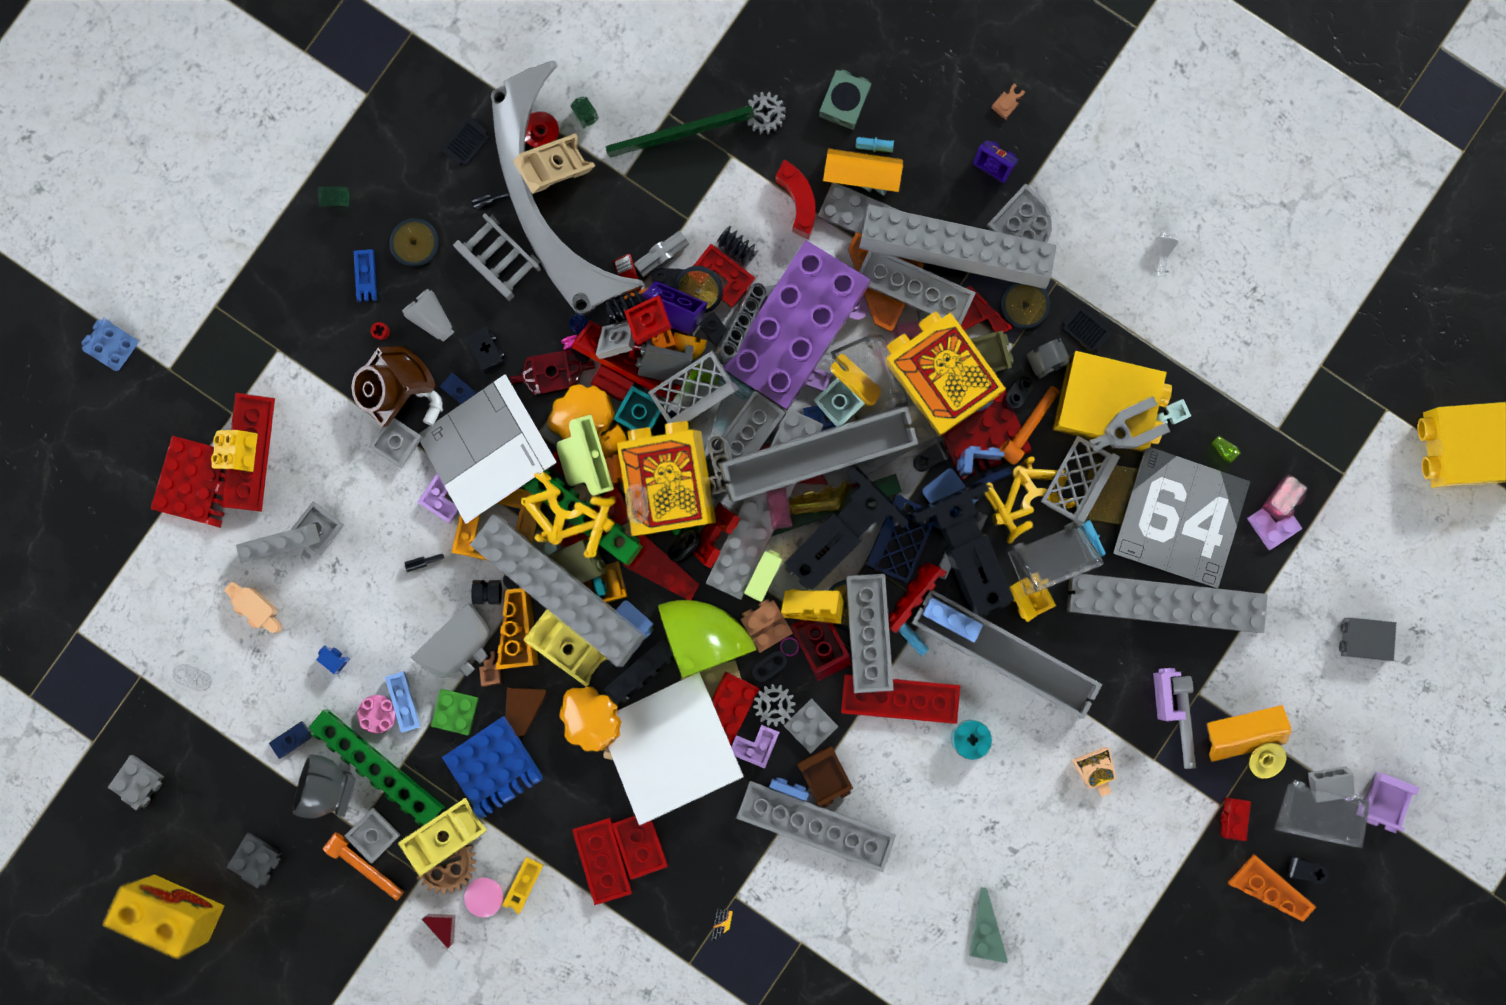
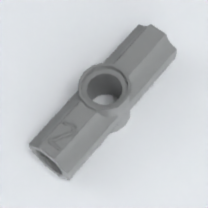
(661, 254)

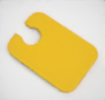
(856, 380)

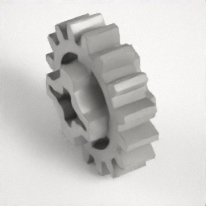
(773, 111)
(784, 713)

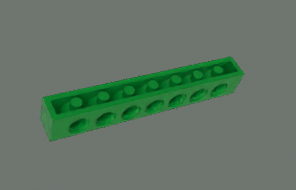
(631, 546)
(319, 730)

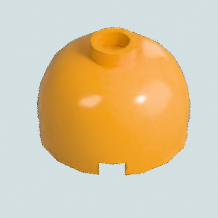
(682, 340)
(610, 439)

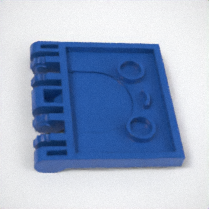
(490, 765)

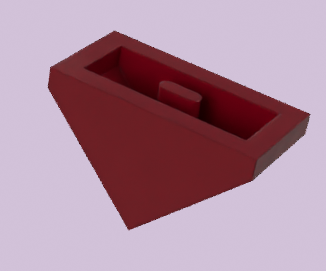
(442, 926)

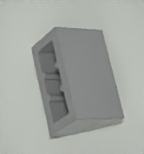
(1334, 781)

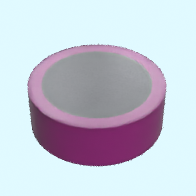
(789, 646)

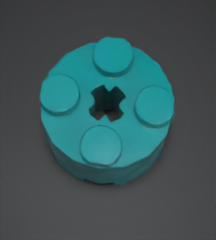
(979, 747)

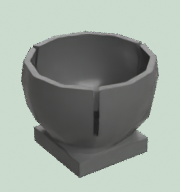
(322, 789)

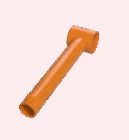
(1012, 449)
(338, 847)

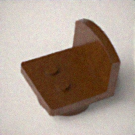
(388, 382)

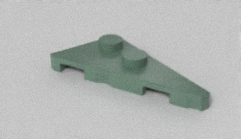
(986, 936)

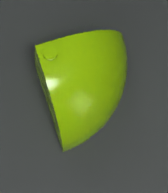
(703, 635)

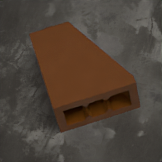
(522, 708)

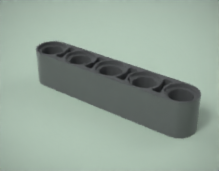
(743, 316)

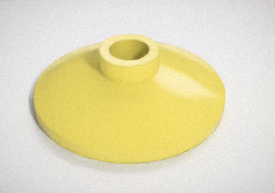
(1267, 760)

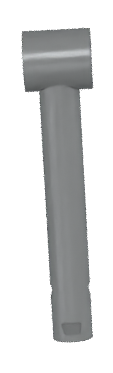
(1181, 688)

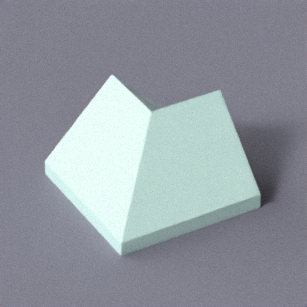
(838, 402)

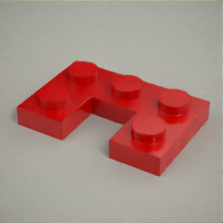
(738, 278)
(726, 521)

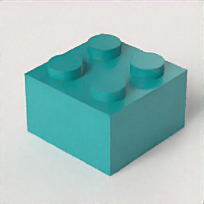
(638, 411)

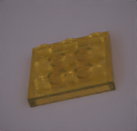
(1115, 495)

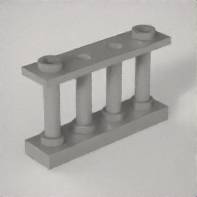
(492, 275)

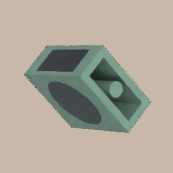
(845, 99)

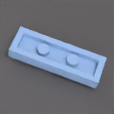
(952, 620)
(403, 701)

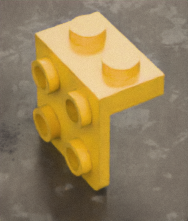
(234, 450)
(1031, 604)

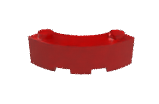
(799, 189)

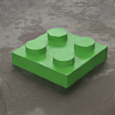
(455, 712)

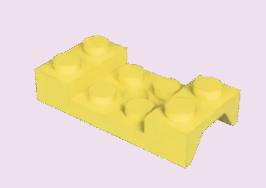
(550, 637)
(427, 851)

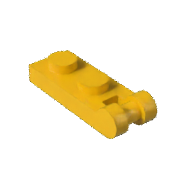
(523, 884)

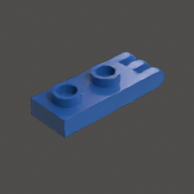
(365, 274)

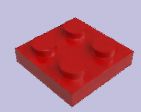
(648, 319)

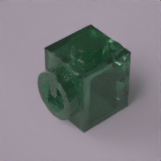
(584, 111)
(333, 196)

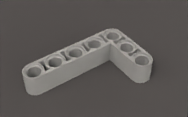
(716, 456)

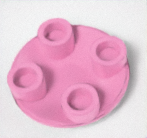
(376, 714)
(483, 897)

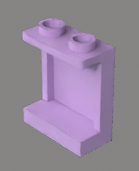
(1164, 696)
(1389, 801)

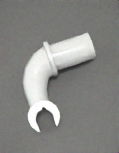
(434, 409)

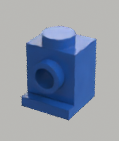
(332, 659)

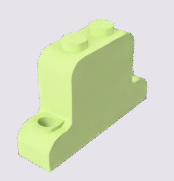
(583, 457)

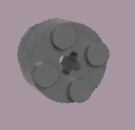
(1049, 358)

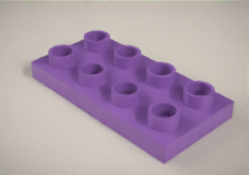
(797, 324)

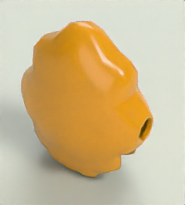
(577, 403)
(589, 719)

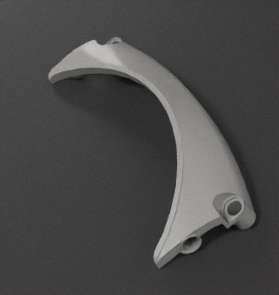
(570, 273)

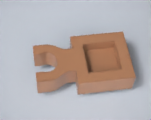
(1007, 102)
(488, 674)

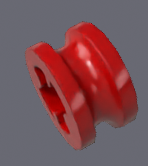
(374, 329)

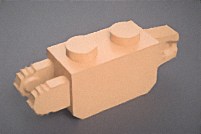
(254, 607)

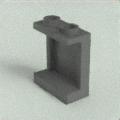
(662, 363)
(1368, 639)

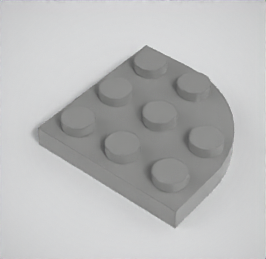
(1024, 217)

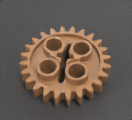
(449, 877)

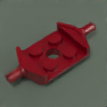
(567, 375)

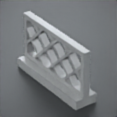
(705, 402)
(1094, 489)

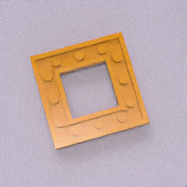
(467, 531)

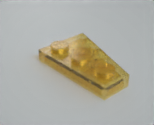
(828, 499)

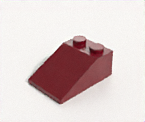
(821, 647)

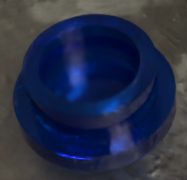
(577, 323)

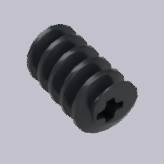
(736, 246)
(617, 309)

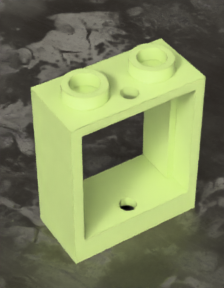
(763, 575)

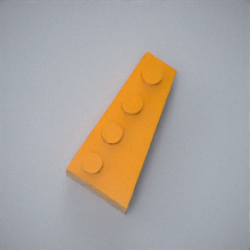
(516, 624)

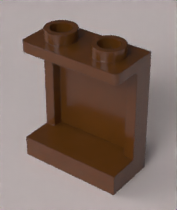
(825, 776)

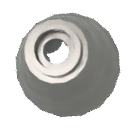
(429, 315)

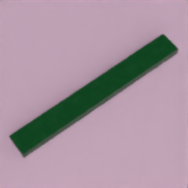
(680, 131)
(888, 485)

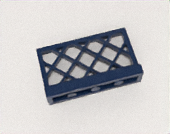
(884, 537)

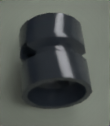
(486, 592)

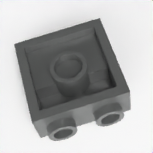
(254, 860)

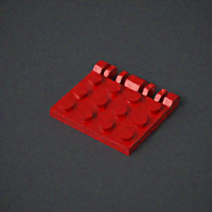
(986, 430)
(189, 483)

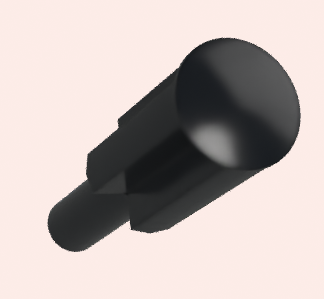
(487, 199)
(421, 562)

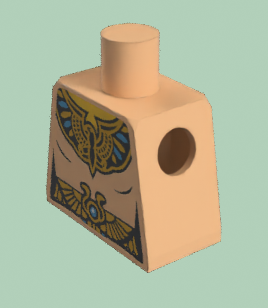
(1096, 770)

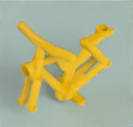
(1023, 475)
(554, 532)

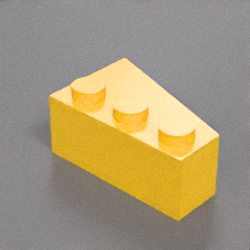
(813, 605)

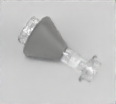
(1165, 243)

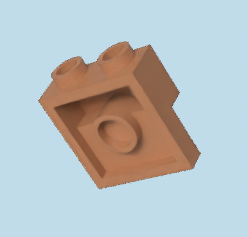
(766, 625)

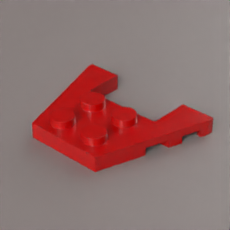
(980, 311)

